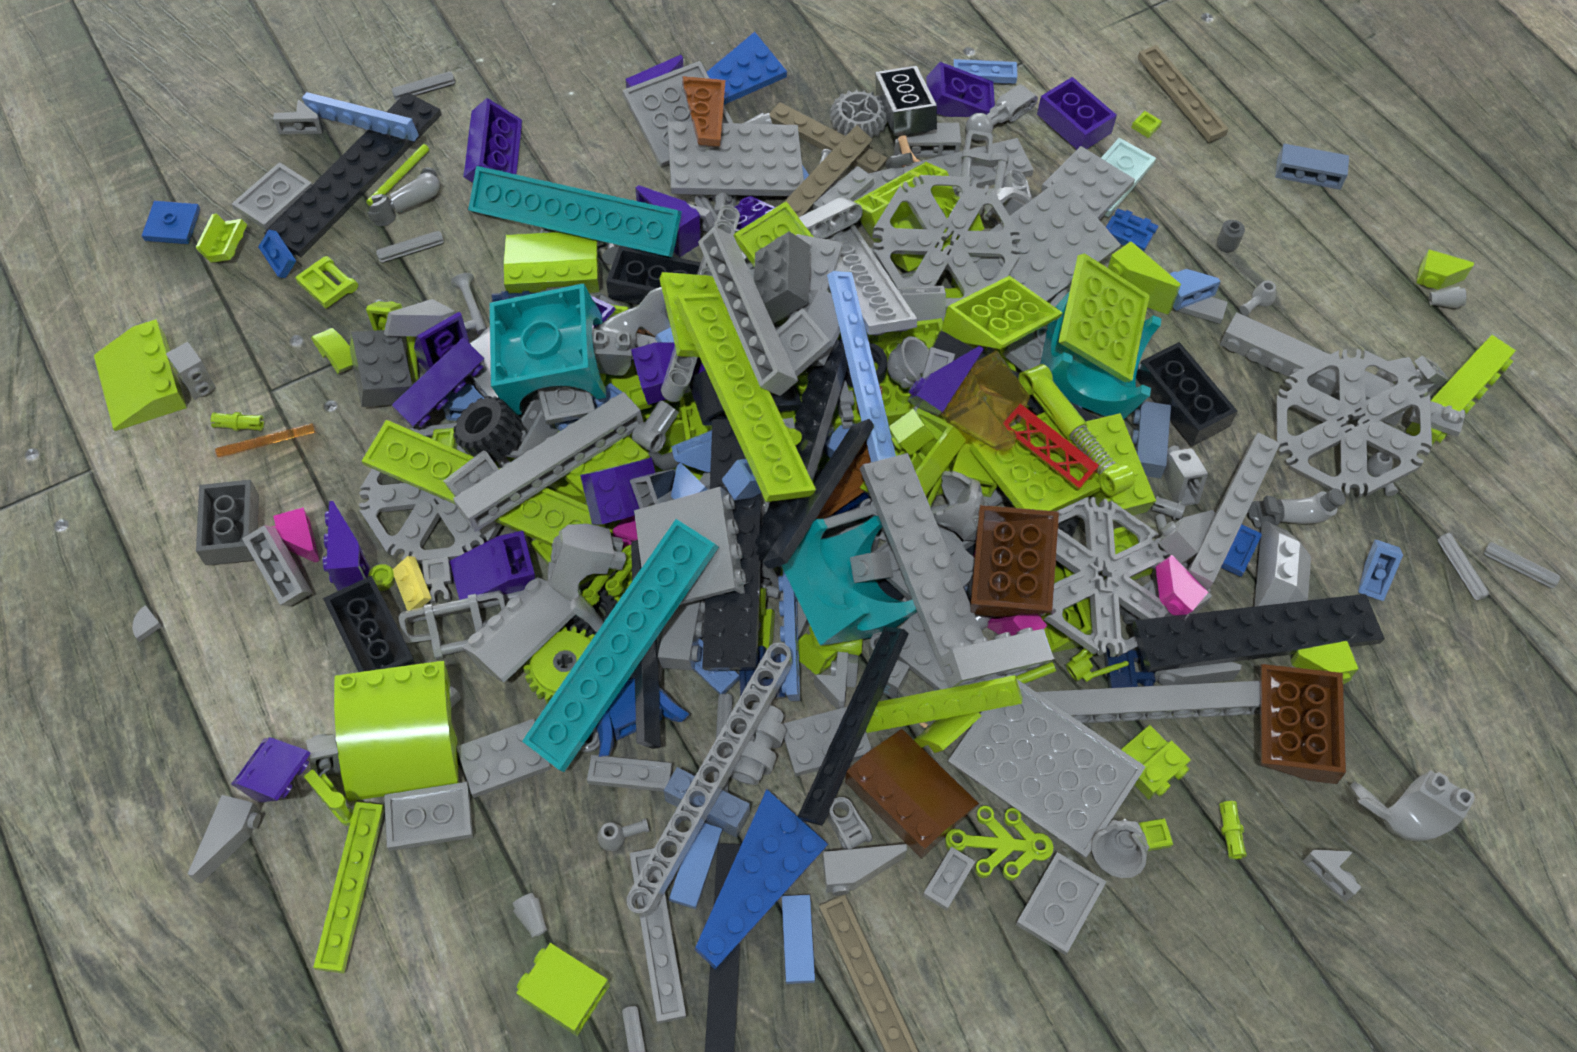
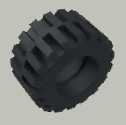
(488, 427)

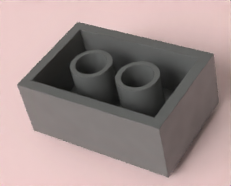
(783, 275)
(379, 367)
(224, 517)

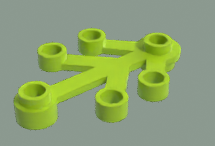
(600, 579)
(1003, 844)

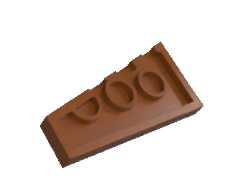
(705, 106)
(848, 486)

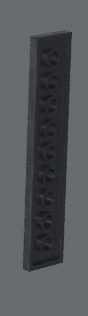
(349, 178)
(813, 422)
(733, 617)
(1255, 632)

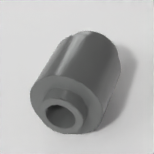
(1230, 235)

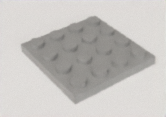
(661, 102)

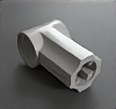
(652, 432)

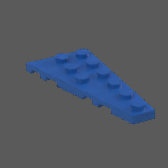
(747, 69)
(766, 866)

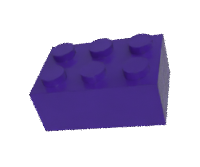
(1076, 114)

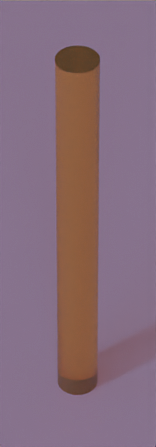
(265, 440)

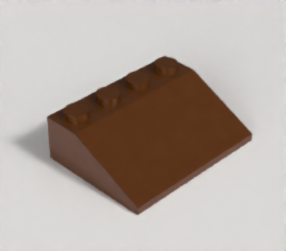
(1014, 561)
(1303, 722)
(910, 792)

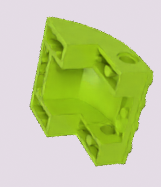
(875, 203)
(395, 730)

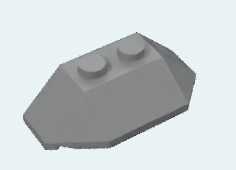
(534, 426)
(1281, 568)

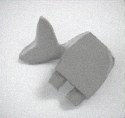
(617, 335)
(578, 553)
(1424, 810)

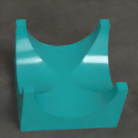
(544, 343)
(1086, 382)
(826, 587)

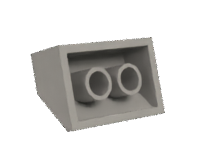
(823, 313)

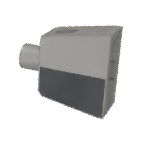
(653, 488)

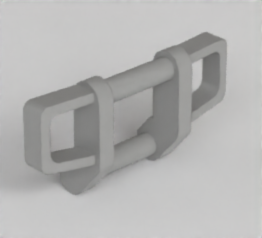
(988, 159)
(431, 611)

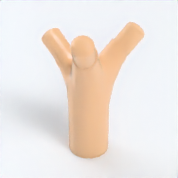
(903, 142)

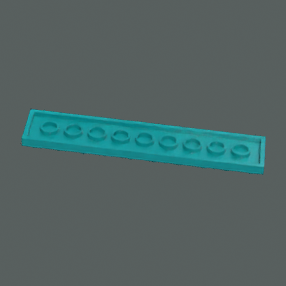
(575, 211)
(619, 645)

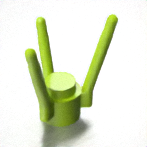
(1080, 666)

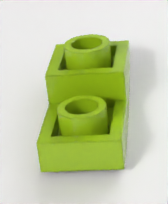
(335, 348)

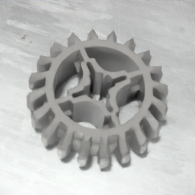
(860, 110)

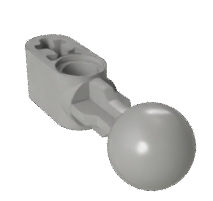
(1008, 107)

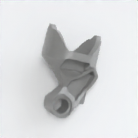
(1012, 195)
(964, 501)

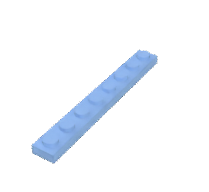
(861, 364)

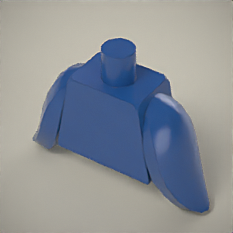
(621, 716)

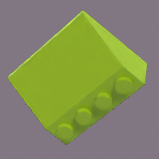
(550, 260)
(998, 314)
(138, 376)

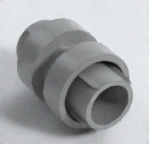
(757, 756)

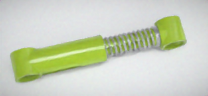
(1040, 384)

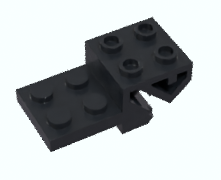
(710, 407)

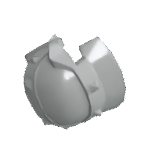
(907, 361)
(1121, 849)

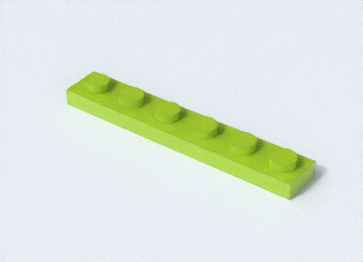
(945, 703)
(349, 888)

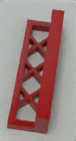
(1053, 441)

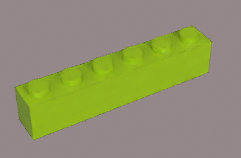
(1471, 381)

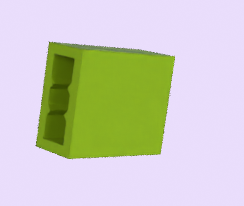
(562, 988)

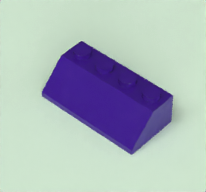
(492, 139)
(438, 383)

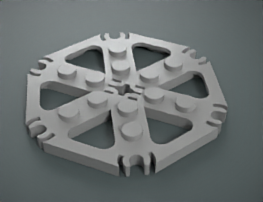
(934, 224)
(1369, 429)
(423, 516)
(1117, 588)

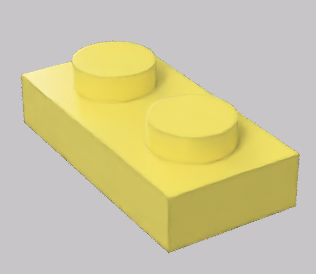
(411, 583)

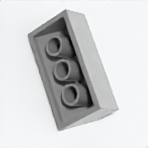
(519, 630)

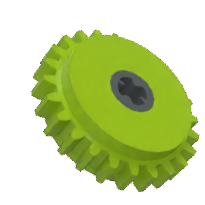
(547, 666)

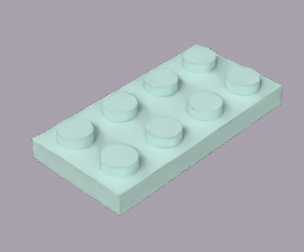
(1130, 161)

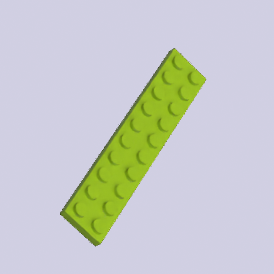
(747, 405)
(428, 463)

